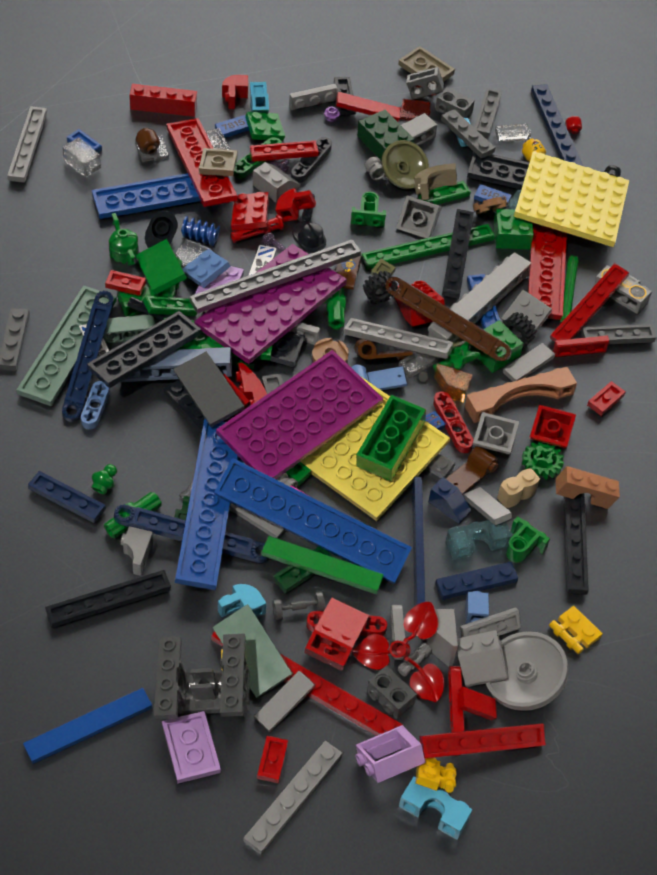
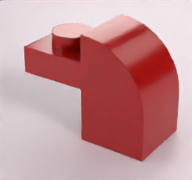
(234, 87)
(293, 201)

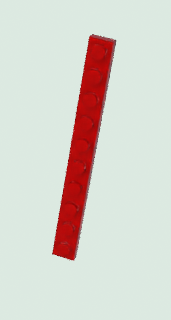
(340, 700)

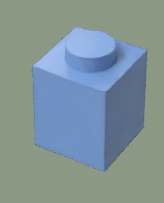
(476, 606)

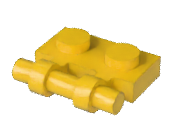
(579, 627)
(433, 775)

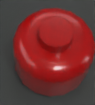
(573, 124)

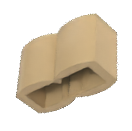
(518, 488)

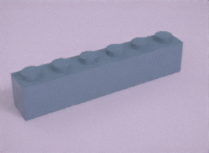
(163, 368)

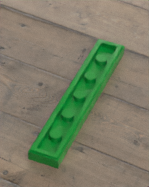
(322, 564)

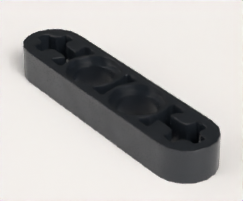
(314, 161)

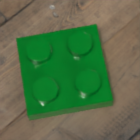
(264, 125)

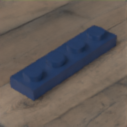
(66, 496)
(476, 580)

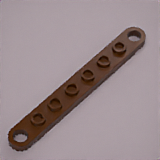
(448, 319)

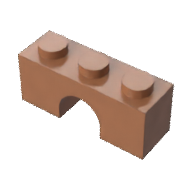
(575, 481)

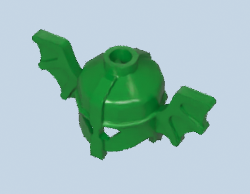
(123, 244)

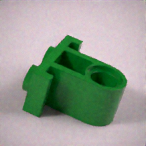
(368, 213)
(526, 540)

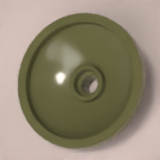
(409, 158)

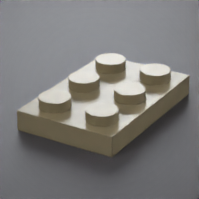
(421, 60)

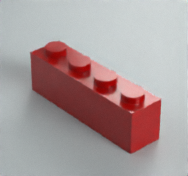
(163, 100)

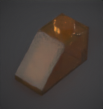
(453, 381)

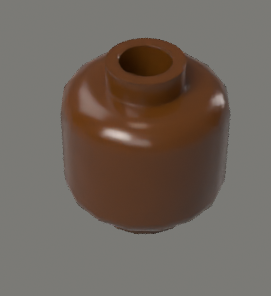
(147, 141)

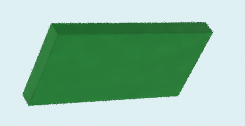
(160, 267)

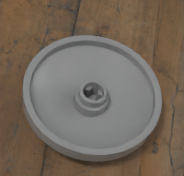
(534, 671)

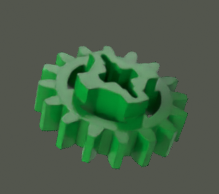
(543, 459)

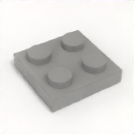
(529, 306)

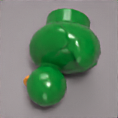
(103, 479)

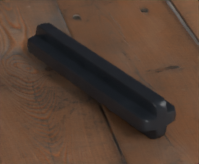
(139, 305)

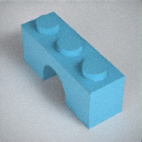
(454, 813)

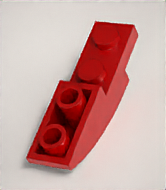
(249, 384)

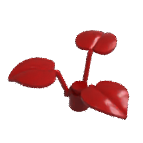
(375, 651)

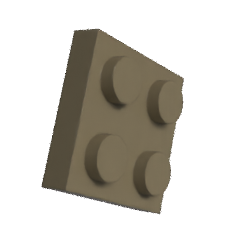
(218, 162)

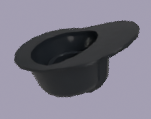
(161, 227)
(310, 236)

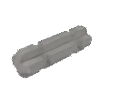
(417, 656)

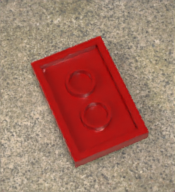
(250, 211)

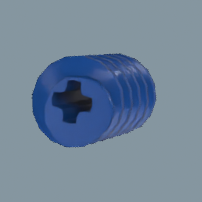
(201, 233)

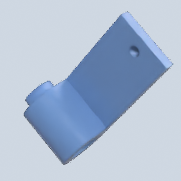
(383, 379)

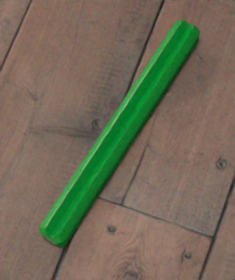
(569, 285)

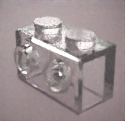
(81, 157)

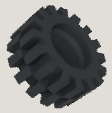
(375, 287)
(521, 327)

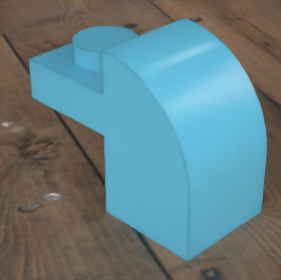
(259, 97)
(242, 595)

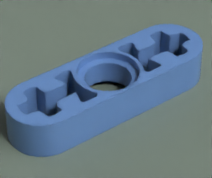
(96, 412)

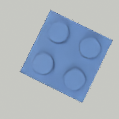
(206, 268)

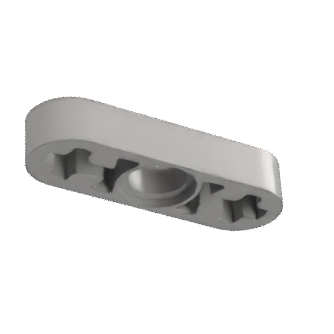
(397, 627)

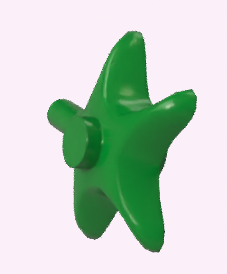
(459, 357)

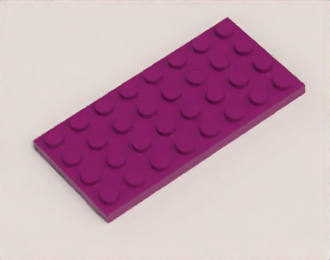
(265, 317)
(299, 416)

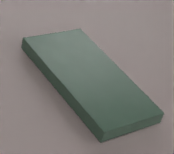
(263, 659)

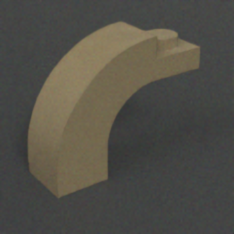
(435, 177)

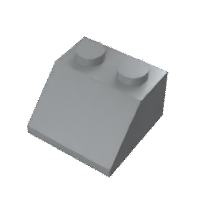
(273, 180)
(418, 217)
(496, 433)
(445, 639)
(481, 658)

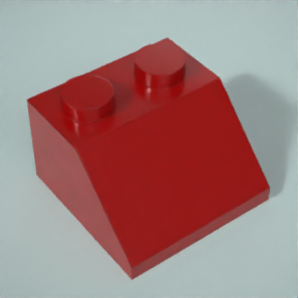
(553, 426)

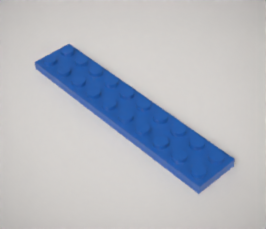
(206, 514)
(312, 520)

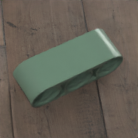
(125, 328)

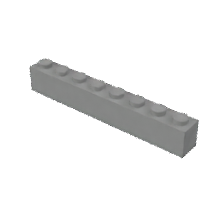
(486, 294)

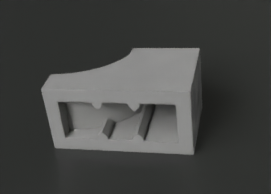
(137, 545)

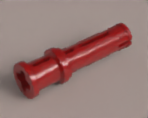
(278, 224)

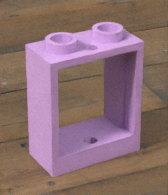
(384, 744)

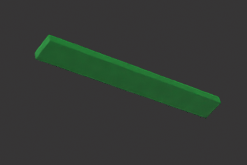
(423, 247)

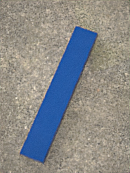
(87, 725)

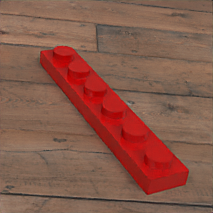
(590, 303)
(482, 740)

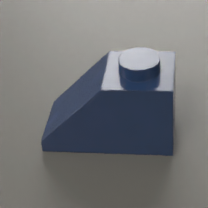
(449, 500)

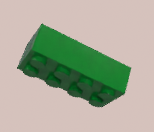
(391, 438)

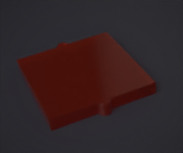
(413, 108)

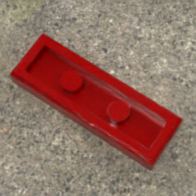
(581, 346)

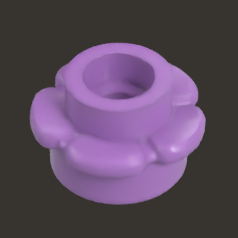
(331, 114)

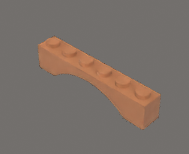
(552, 384)

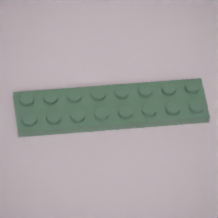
(60, 352)

